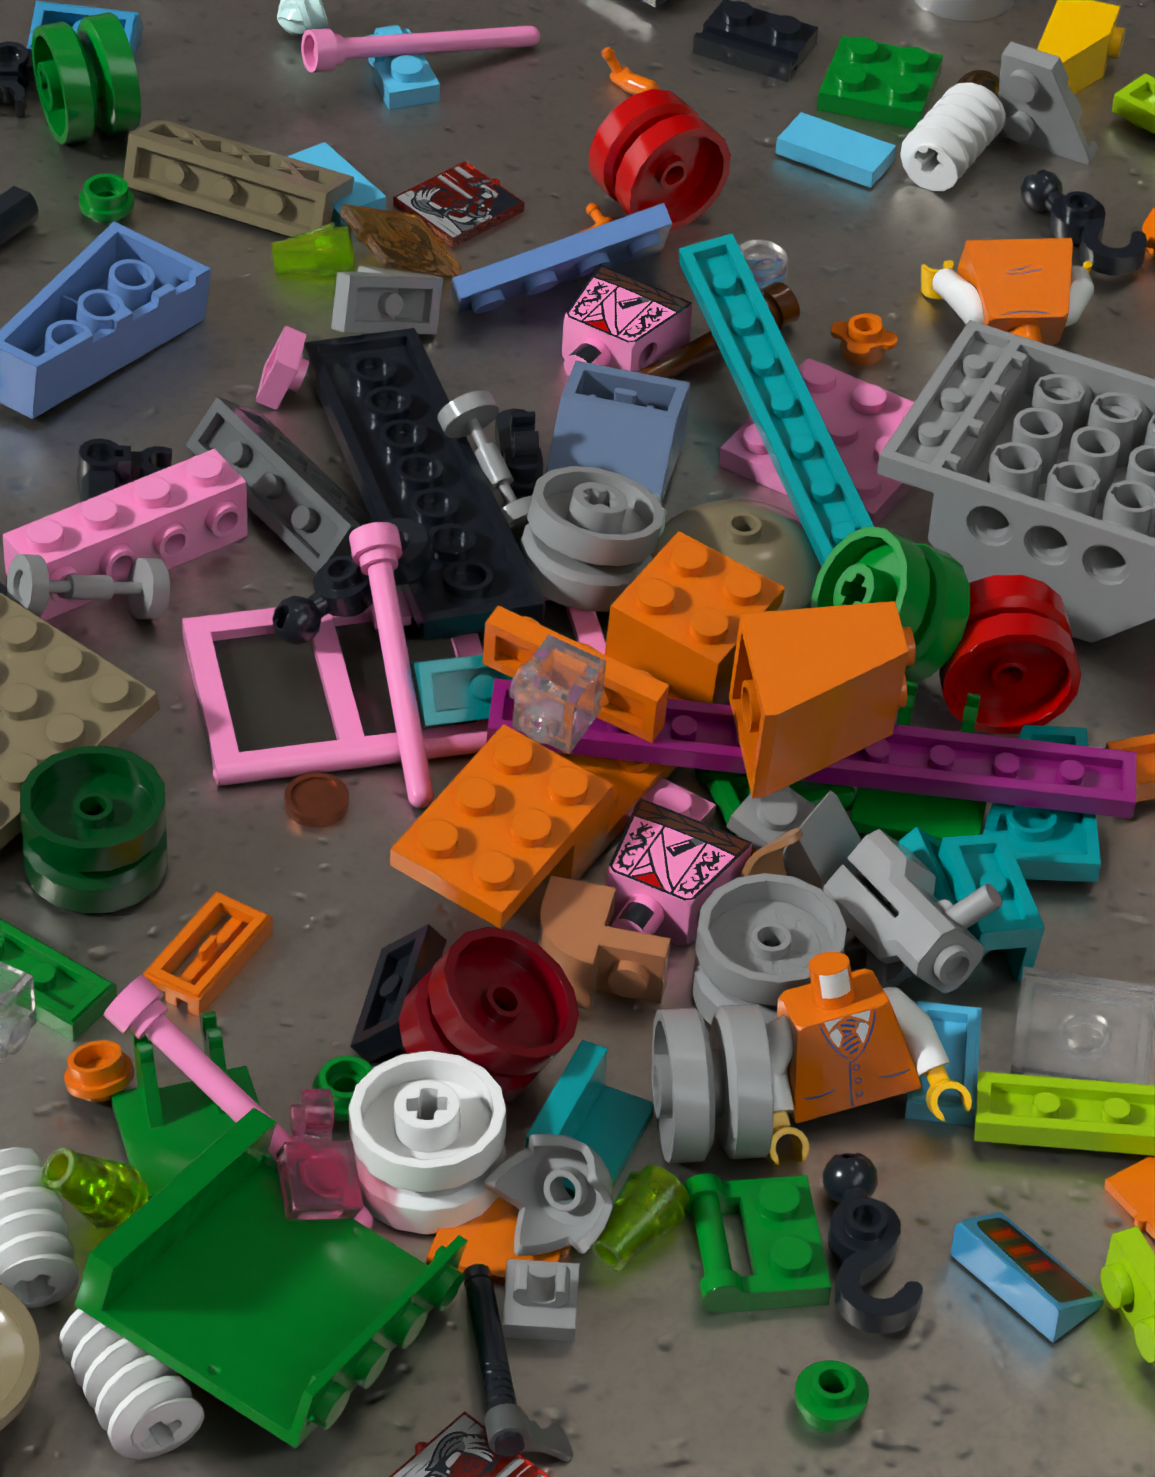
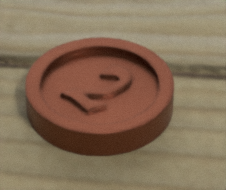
(316, 799)

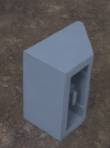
(621, 424)

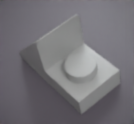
(386, 301)
(825, 829)

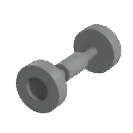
(468, 416)
(146, 586)

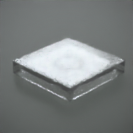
(1083, 1027)

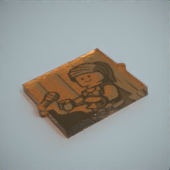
(400, 240)

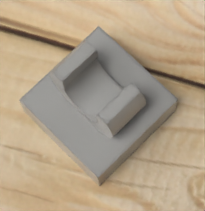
(540, 1300)

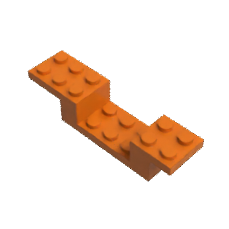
(546, 813)

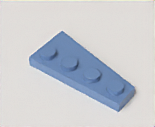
(563, 260)

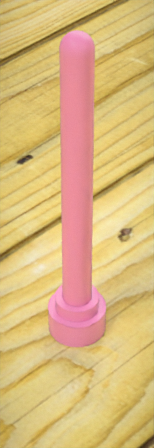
(325, 50)
(377, 552)
(143, 1014)

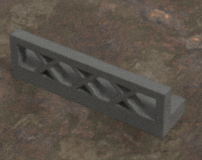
(281, 482)

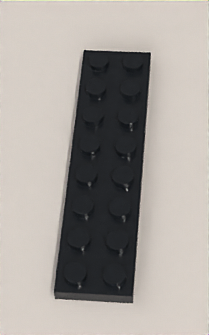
(384, 416)

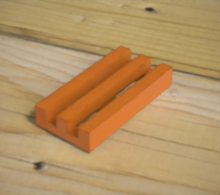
(218, 956)

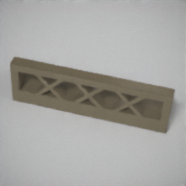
(232, 178)

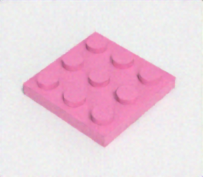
(860, 424)

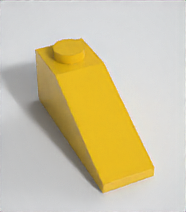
(1084, 38)

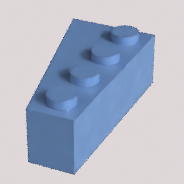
(98, 317)

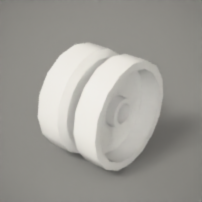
(427, 1140)

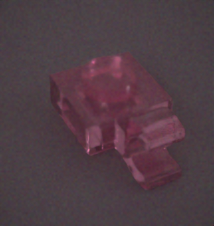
(315, 1172)

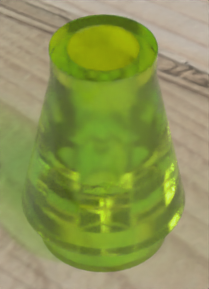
(315, 252)
(95, 1186)
(642, 1213)

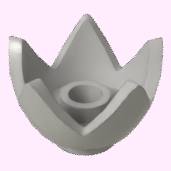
(547, 1213)

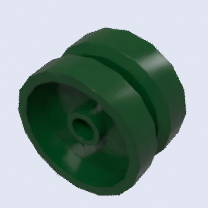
(94, 829)

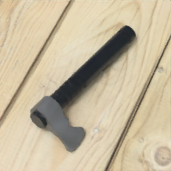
(506, 1423)

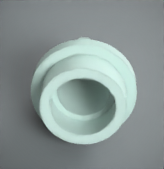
(301, 15)

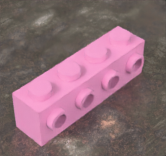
(161, 516)

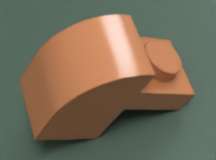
(592, 953)

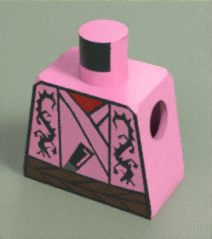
(623, 323)
(669, 870)

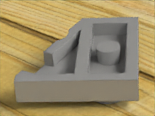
(1041, 105)

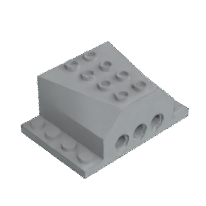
(1039, 472)

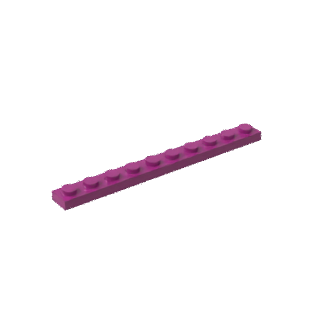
(907, 761)

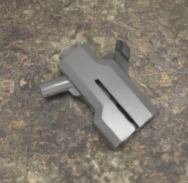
(902, 922)

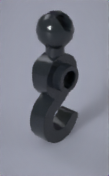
(1082, 219)
(345, 590)
(865, 1241)

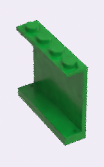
(259, 1304)

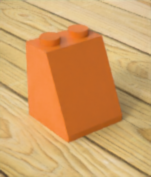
(815, 687)

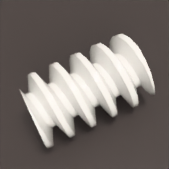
(952, 136)
(33, 1233)
(133, 1393)

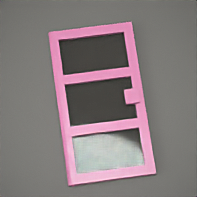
(326, 702)

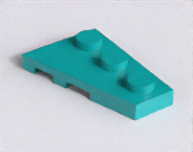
(1050, 841)

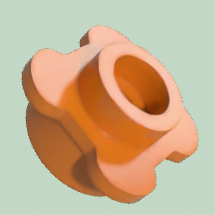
(863, 339)

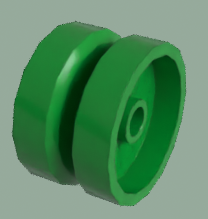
(86, 78)
(921, 579)

